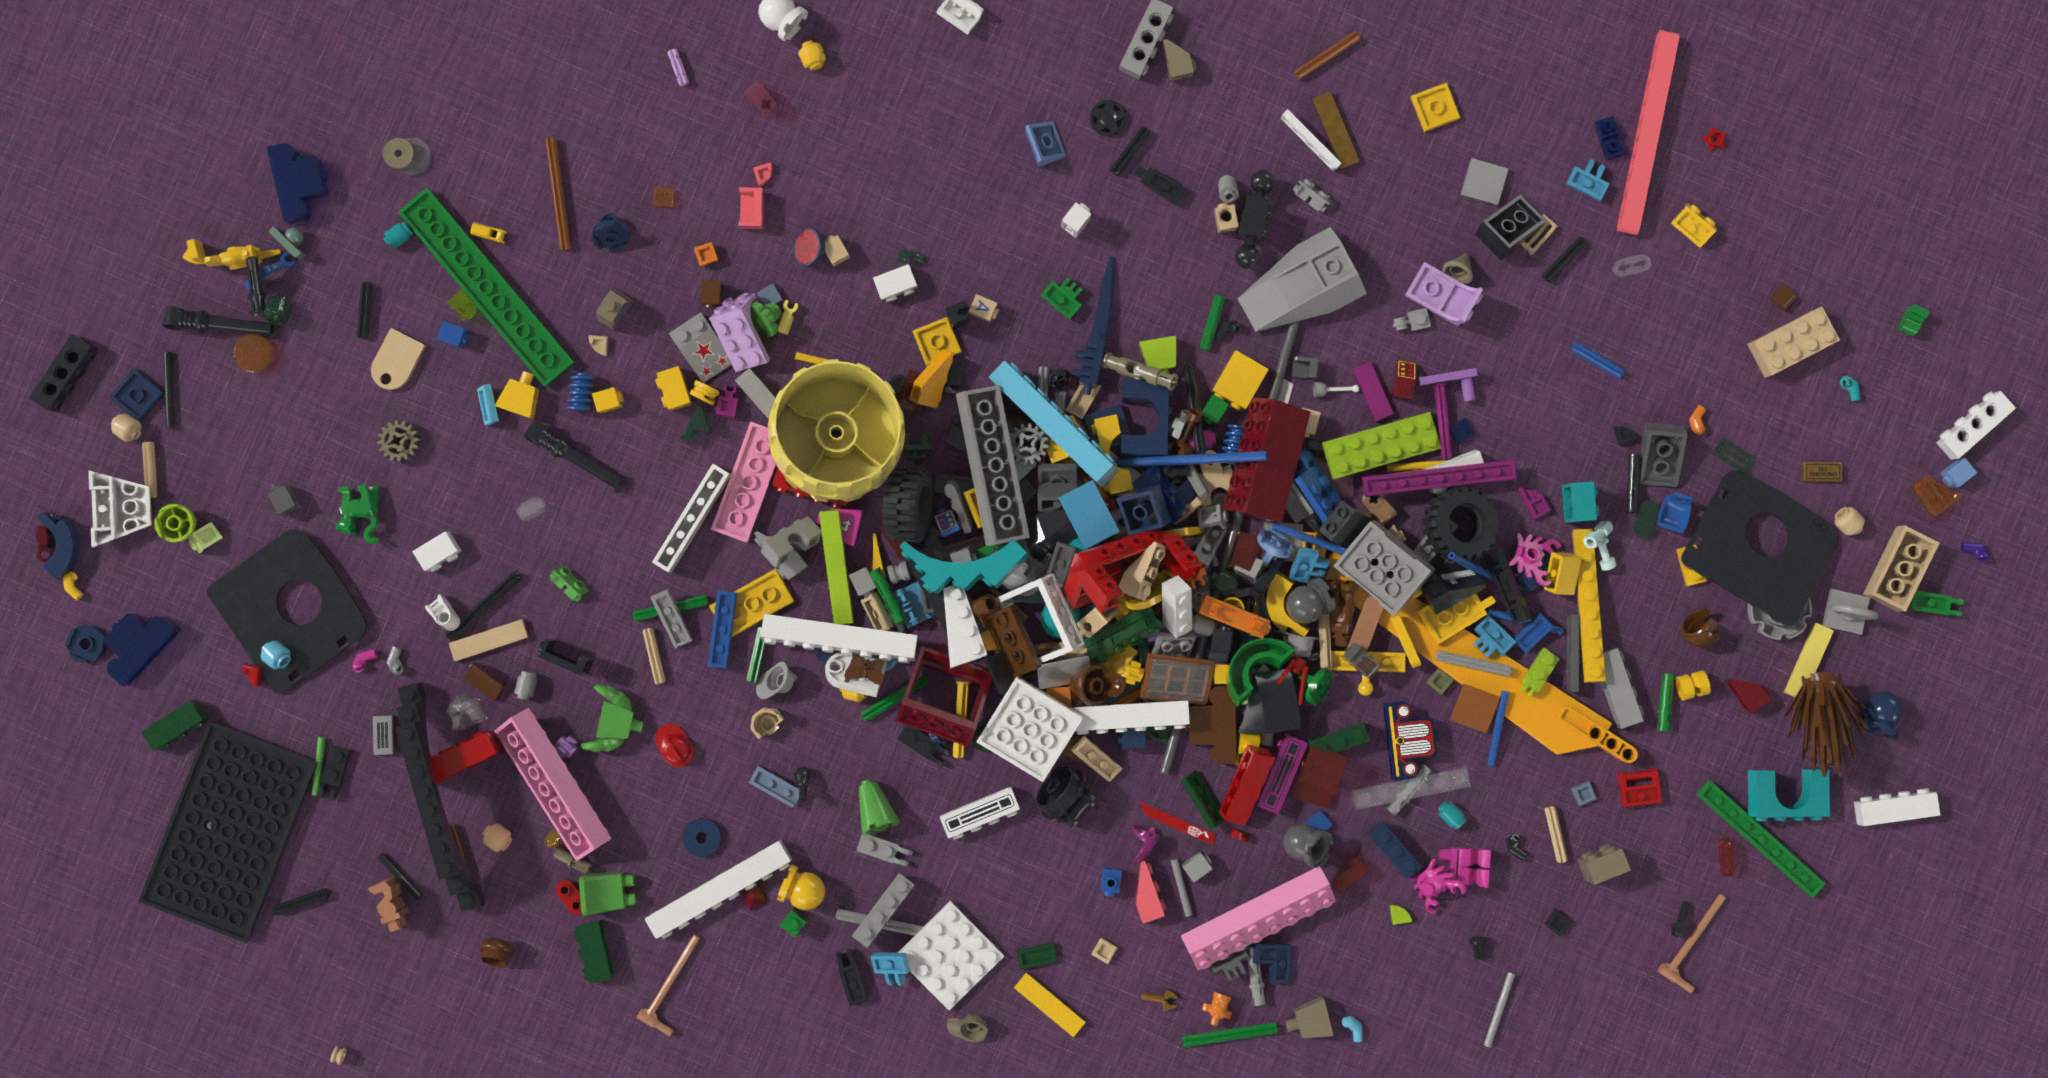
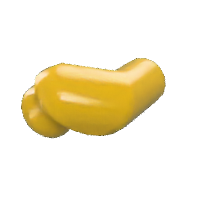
(69, 586)

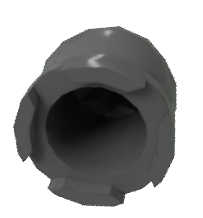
(1308, 602)
(1307, 844)

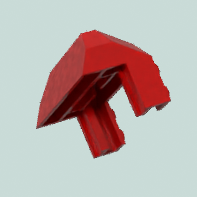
(1099, 570)

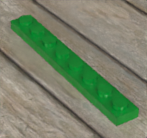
(1760, 839)

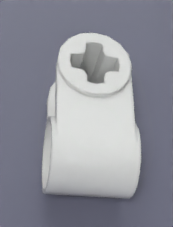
(441, 611)

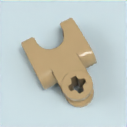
(1214, 477)

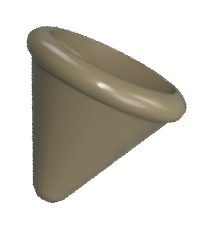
(1459, 269)

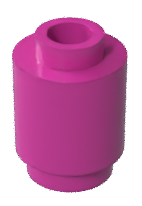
(1208, 437)

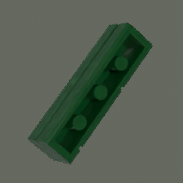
(1123, 634)

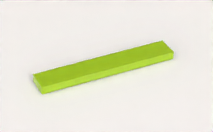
(836, 566)

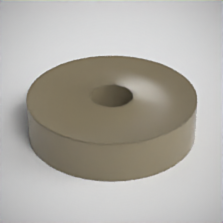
(406, 158)

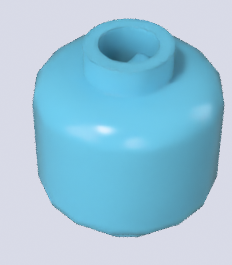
(275, 655)

